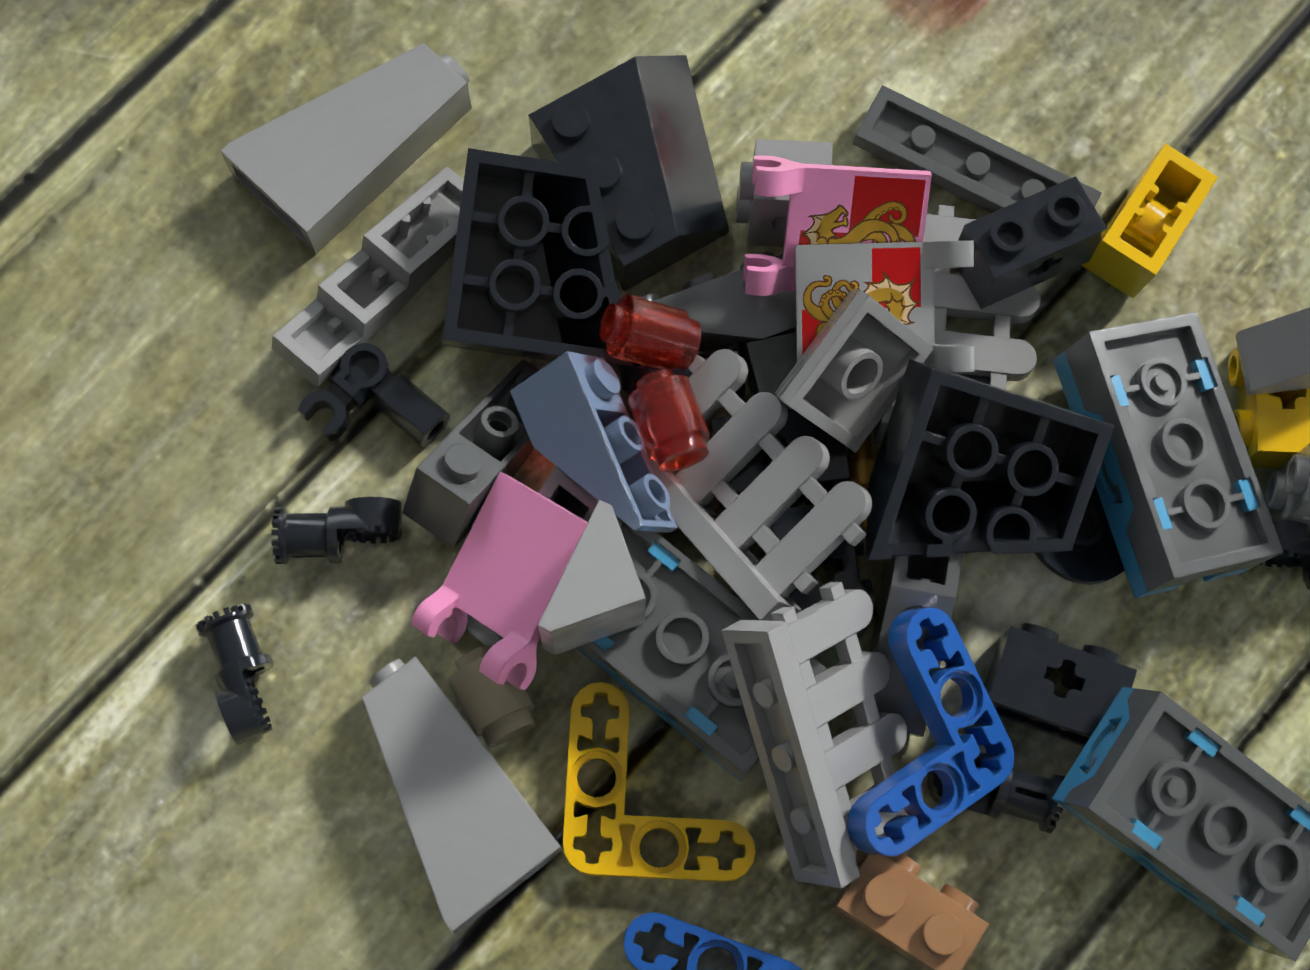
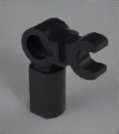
(365, 376)

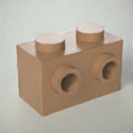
(910, 915)

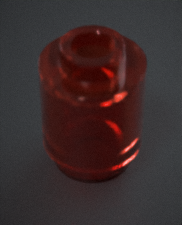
(650, 333)
(669, 420)

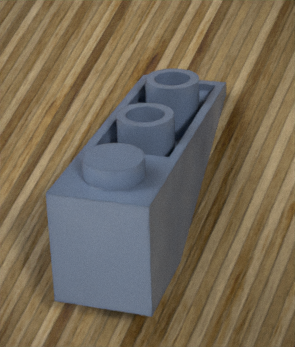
(585, 431)

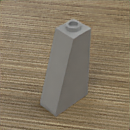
(349, 144)
(459, 804)

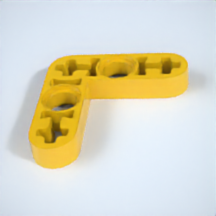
(629, 830)

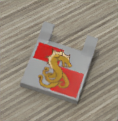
(893, 275)

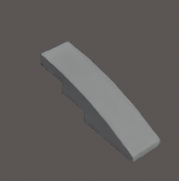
(376, 281)

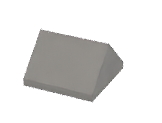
(852, 369)
(597, 589)

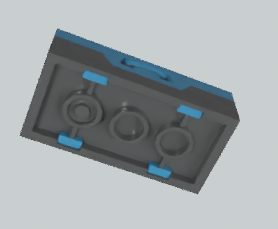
(1176, 461)
(679, 654)
(1197, 818)

